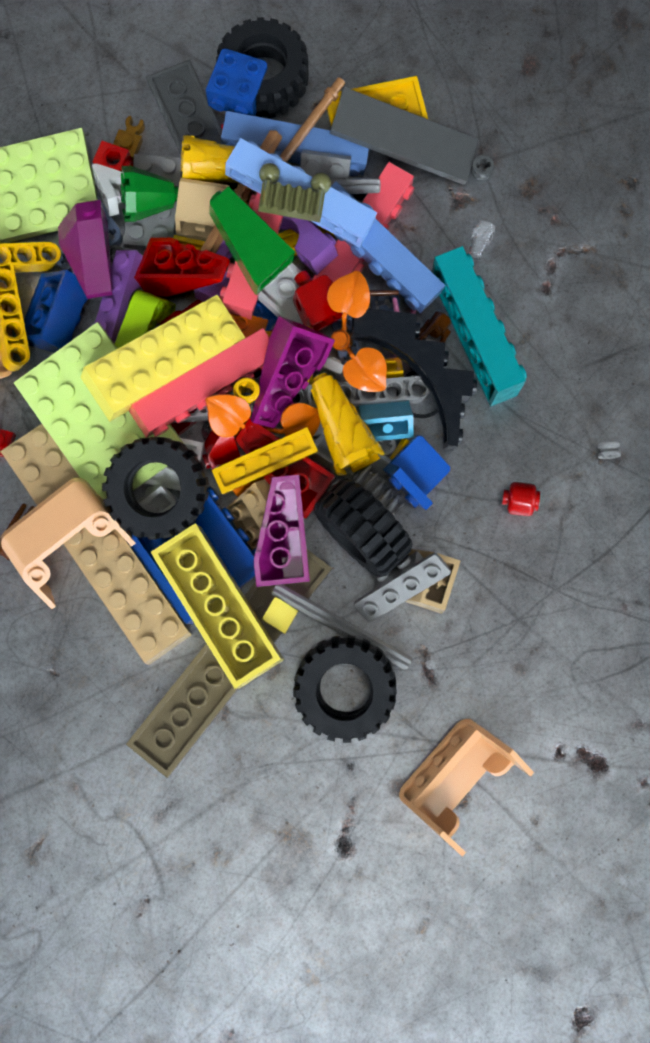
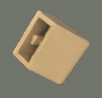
(192, 208)
(250, 509)
(437, 595)

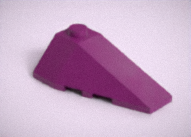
(85, 244)
(289, 362)
(282, 541)

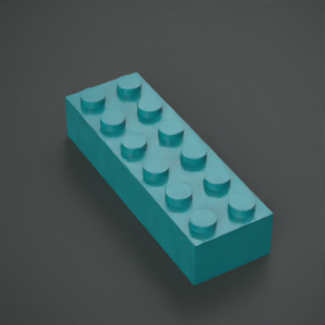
(478, 327)

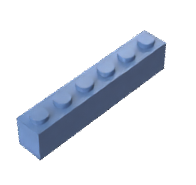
(319, 140)
(396, 265)

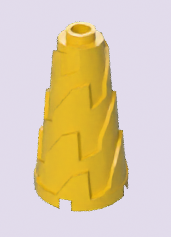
(205, 160)
(345, 432)

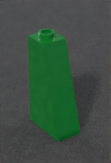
(251, 241)

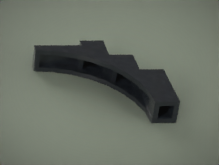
(447, 386)

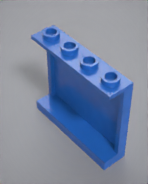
(226, 539)

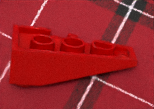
(178, 268)
(313, 477)

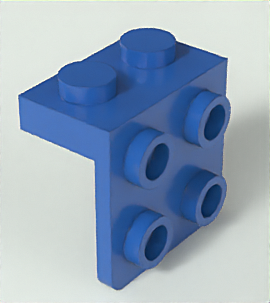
(235, 82)
(417, 471)

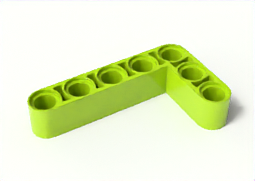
(142, 315)

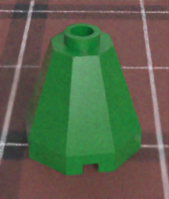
(145, 193)

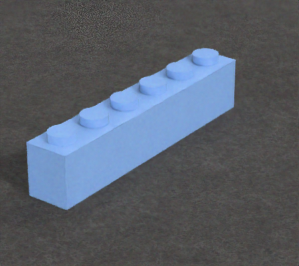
(339, 213)

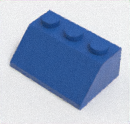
(54, 310)

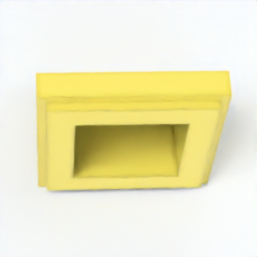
(279, 615)

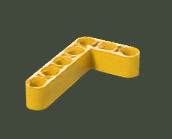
(10, 295)

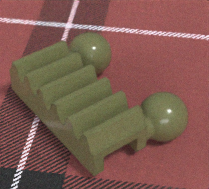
(292, 201)

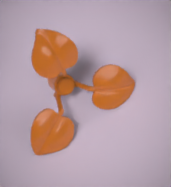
(352, 297)
(230, 413)

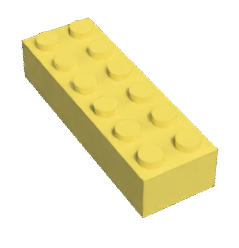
(160, 356)
(217, 606)

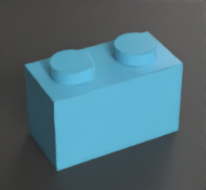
(388, 420)

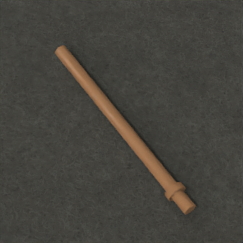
(331, 94)

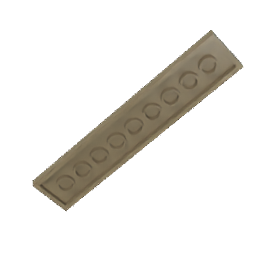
(204, 688)

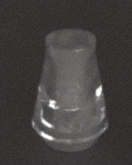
(481, 237)

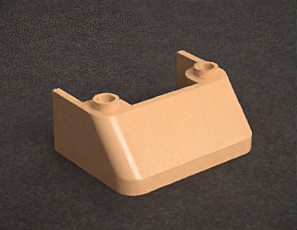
(50, 526)
(452, 773)

